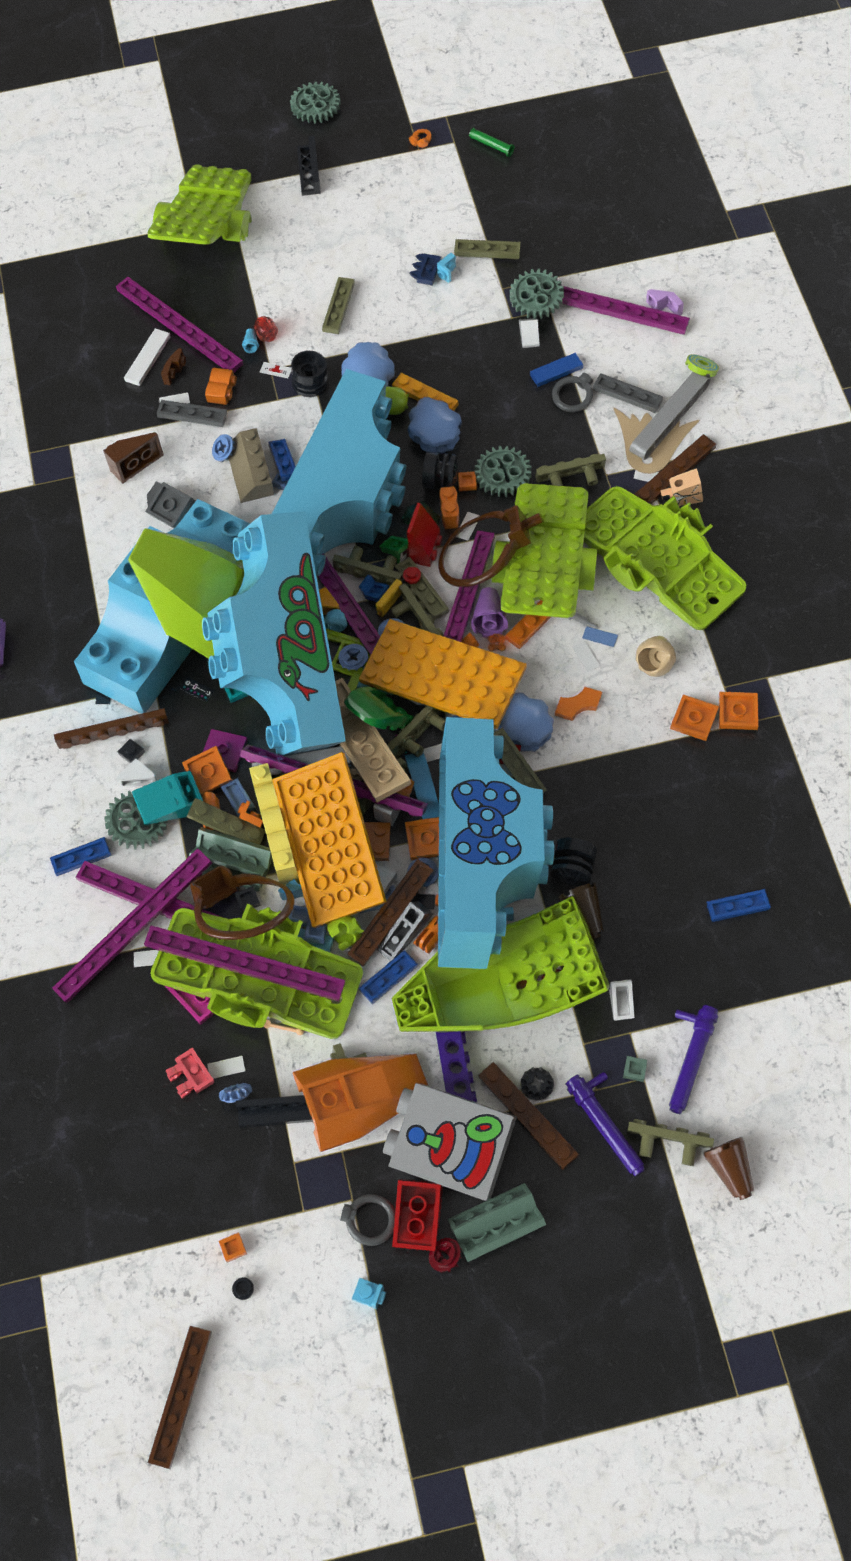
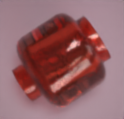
(265, 329)

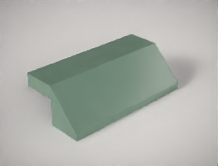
(234, 854)
(496, 1222)

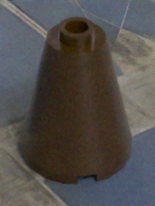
(588, 903)

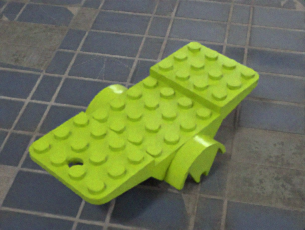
(205, 208)
(664, 552)
(555, 560)
(251, 999)

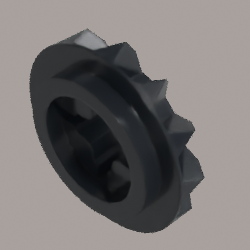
(532, 1091)

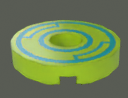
(702, 365)

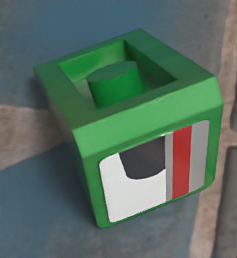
(397, 547)

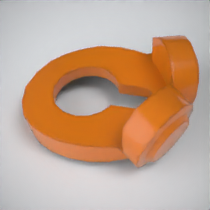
(415, 141)

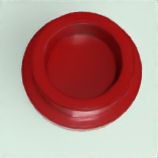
(412, 575)

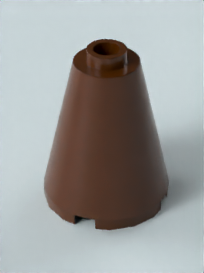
(732, 1167)

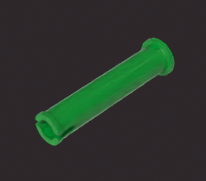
(492, 142)

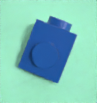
(372, 590)

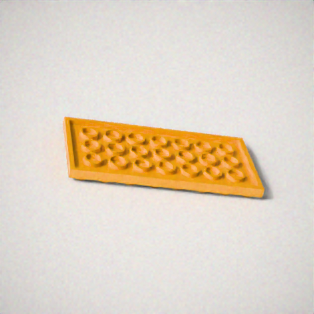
(442, 673)
(329, 840)

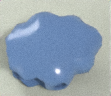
(369, 360)
(434, 425)
(527, 722)

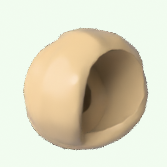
(655, 656)

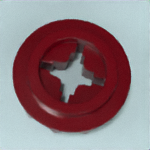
(437, 1260)

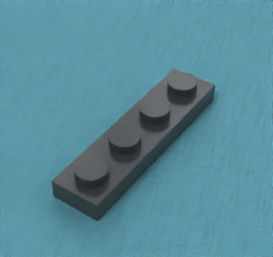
(628, 393)
(192, 413)

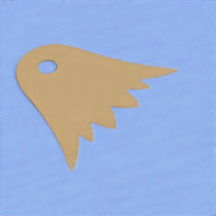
(664, 451)

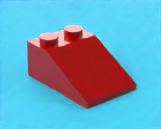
(423, 537)
(417, 1214)

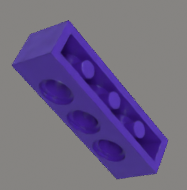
(449, 1060)

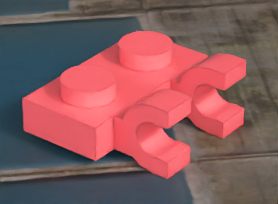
(194, 1070)

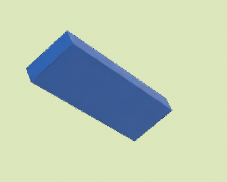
(556, 369)
(282, 458)
(75, 857)
(738, 905)
(388, 977)

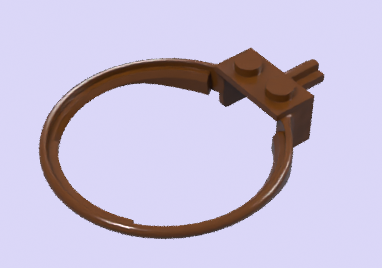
(518, 537)
(220, 884)

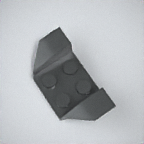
(168, 504)

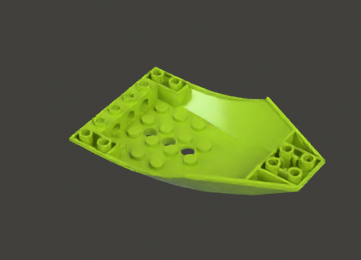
(184, 582)
(489, 998)

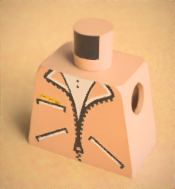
(684, 488)

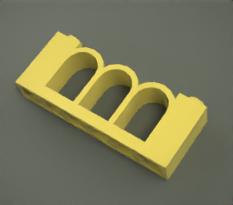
(274, 824)

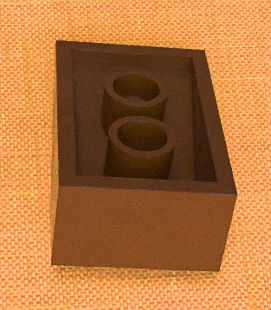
(132, 455)

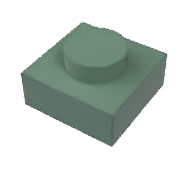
(635, 1068)

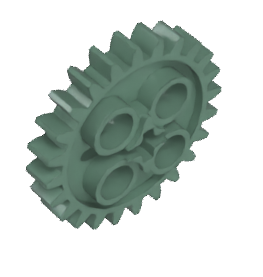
(315, 102)
(534, 288)
(511, 464)
(135, 835)

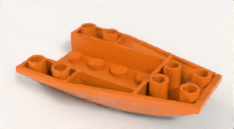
(355, 1094)

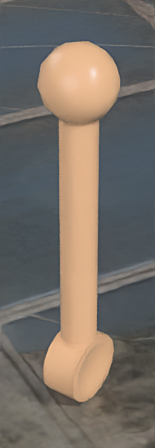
(268, 1024)

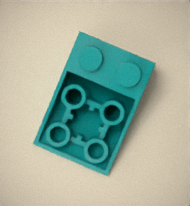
(167, 798)

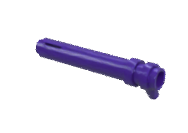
(703, 1029)
(585, 1098)

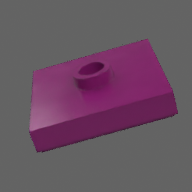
(229, 747)

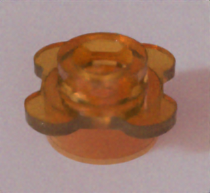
(496, 638)

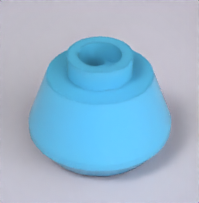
(335, 620)

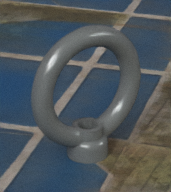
(583, 381)
(349, 1213)

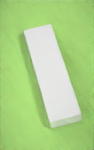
(147, 357)

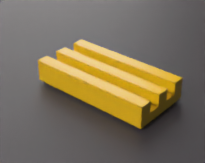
(388, 598)

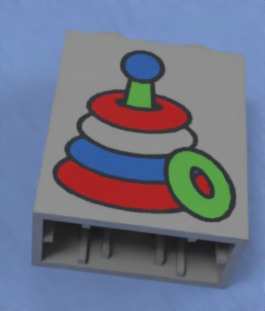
(450, 1140)

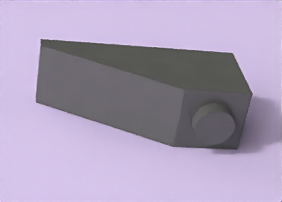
(405, 930)

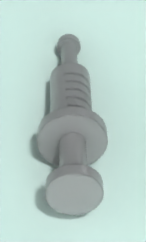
(583, 620)

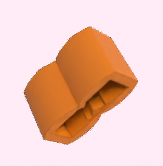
(220, 386)
(449, 507)

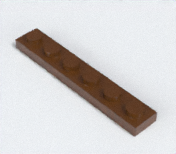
(683, 463)
(111, 728)
(390, 912)
(528, 1115)
(179, 1397)

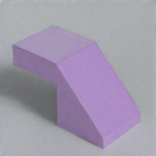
(660, 299)

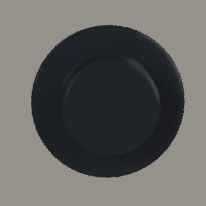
(243, 1288)

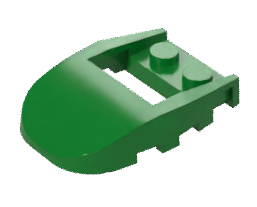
(376, 708)

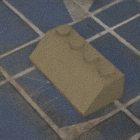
(250, 467)

